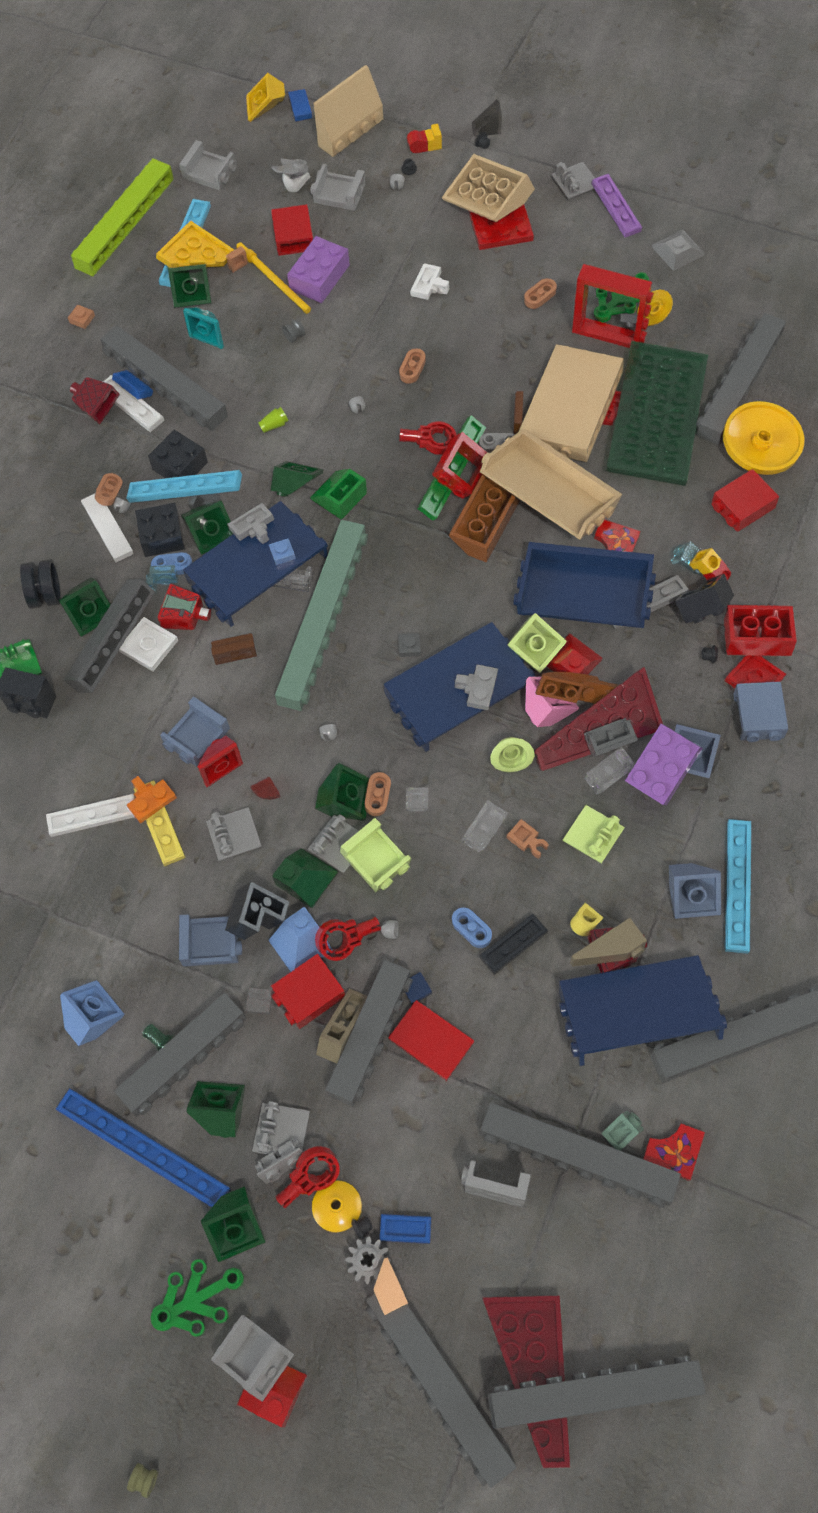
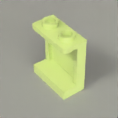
(375, 856)

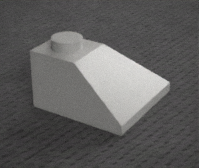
(678, 250)

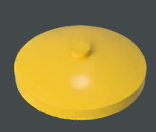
(763, 438)

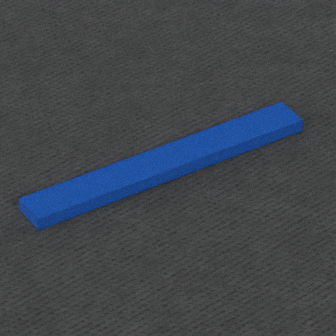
(142, 1148)

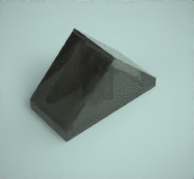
(489, 120)

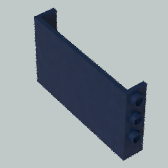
(244, 569)
(586, 584)
(427, 692)
(639, 1006)

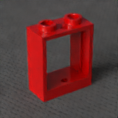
(471, 452)

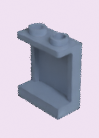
(761, 711)
(195, 732)
(206, 942)

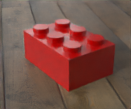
(759, 630)

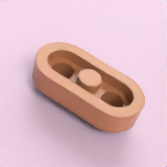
(540, 293)
(411, 370)
(108, 489)
(377, 795)

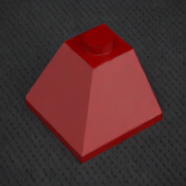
(574, 658)
(219, 760)
(280, 1399)

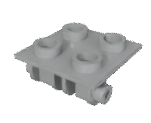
(574, 179)
(233, 833)
(329, 842)
(279, 1126)

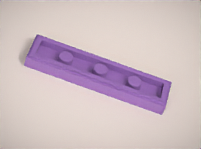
(616, 205)

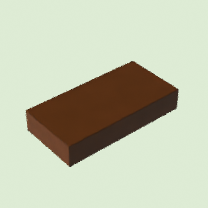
(518, 411)

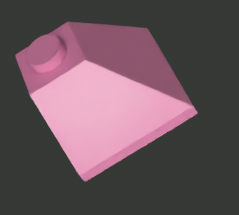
(545, 710)

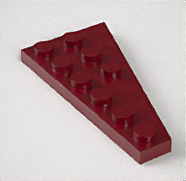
(629, 700)
(533, 1350)

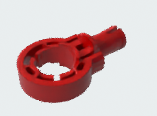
(424, 438)
(352, 936)
(307, 1183)

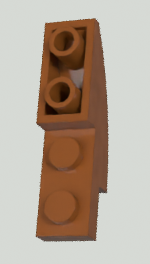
(573, 687)

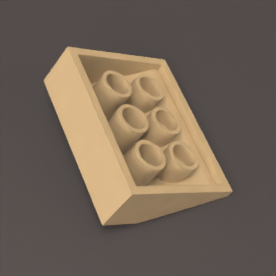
(347, 112)
(489, 188)

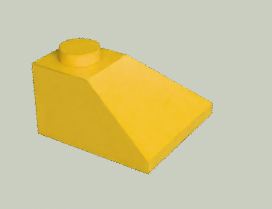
(264, 96)

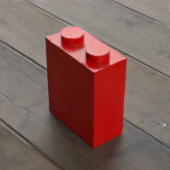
(292, 229)
(744, 500)
(307, 992)

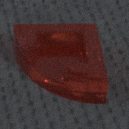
(265, 789)

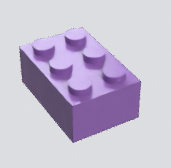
(318, 269)
(663, 764)

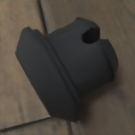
(482, 140)
(408, 167)
(710, 654)
(361, 1227)

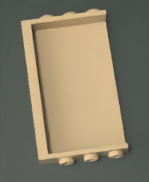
(573, 400)
(551, 483)

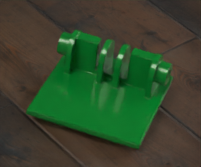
(19, 657)

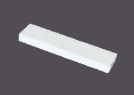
(135, 408)
(107, 529)
(89, 815)

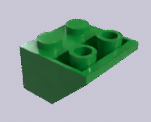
(341, 492)

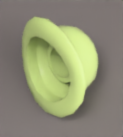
(512, 755)

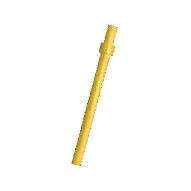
(252, 258)

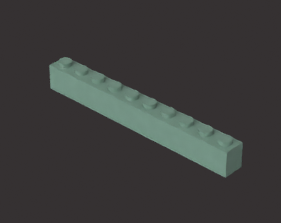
(321, 616)

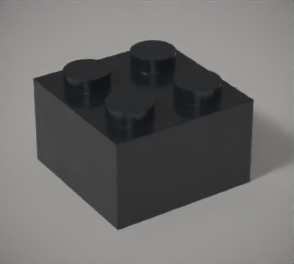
(177, 456)
(160, 530)
(26, 693)

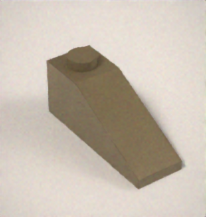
(613, 946)
(338, 1030)

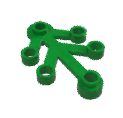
(604, 312)
(193, 1300)

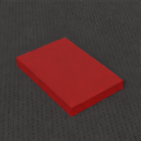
(431, 1040)

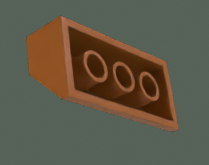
(484, 519)

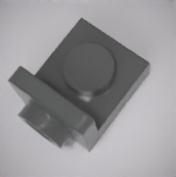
(199, 500)

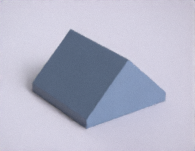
(707, 741)

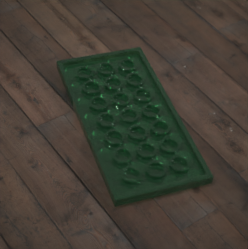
(657, 413)

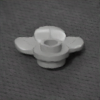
(291, 167)

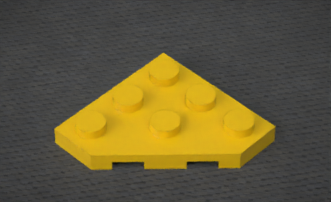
(194, 247)

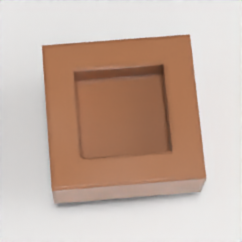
(237, 259)
(81, 316)

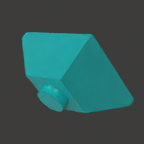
(203, 326)

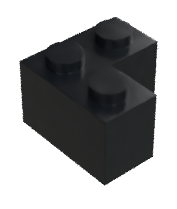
(708, 599)
(255, 908)

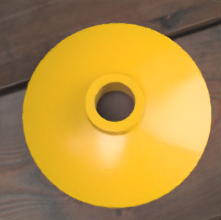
(661, 306)
(339, 1219)

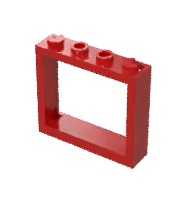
(615, 283)

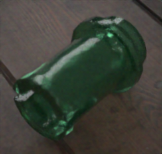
(156, 1036)

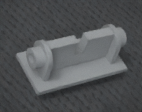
(271, 1168)

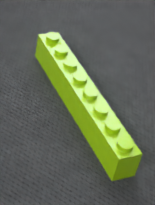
(122, 217)

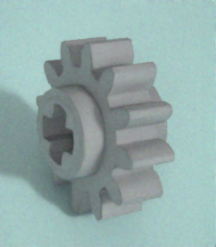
(358, 1259)

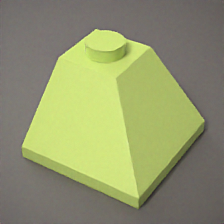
(536, 643)

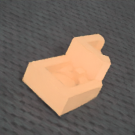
(388, 1289)

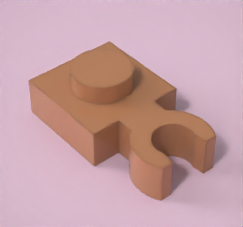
(525, 836)

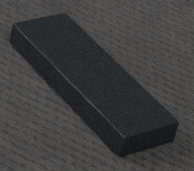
(513, 944)

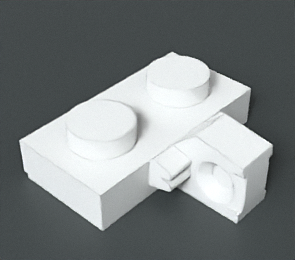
(429, 282)

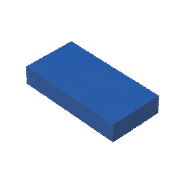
(300, 105)
(132, 384)
(405, 1229)

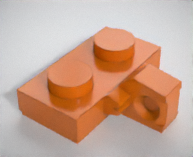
(149, 798)

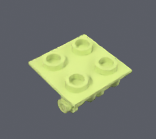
(594, 833)

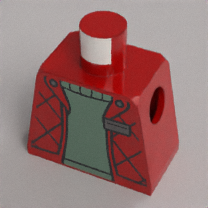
(182, 609)

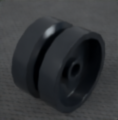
(40, 583)

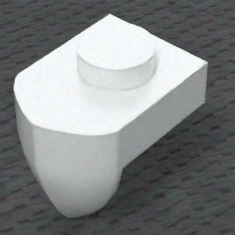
(295, 182)

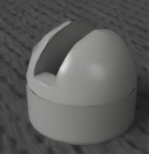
(397, 181)
(357, 403)
(121, 504)
(328, 732)
(390, 929)

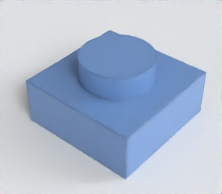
(282, 551)

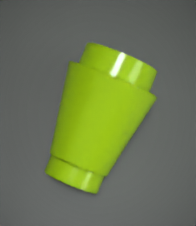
(273, 420)

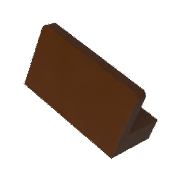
(233, 649)

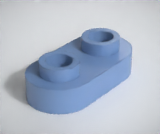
(173, 559)
(472, 927)

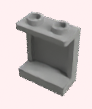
(207, 167)
(338, 189)
(495, 1190)
(252, 1357)

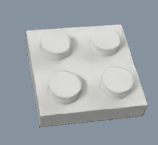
(148, 644)

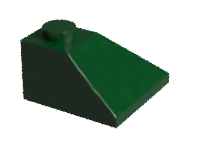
(190, 285)
(291, 476)
(207, 525)
(85, 606)
(343, 793)
(304, 877)
(217, 1107)
(232, 1225)

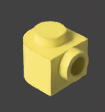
(585, 920)

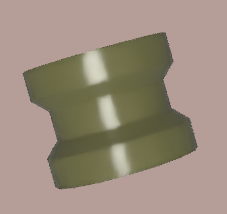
(142, 1480)

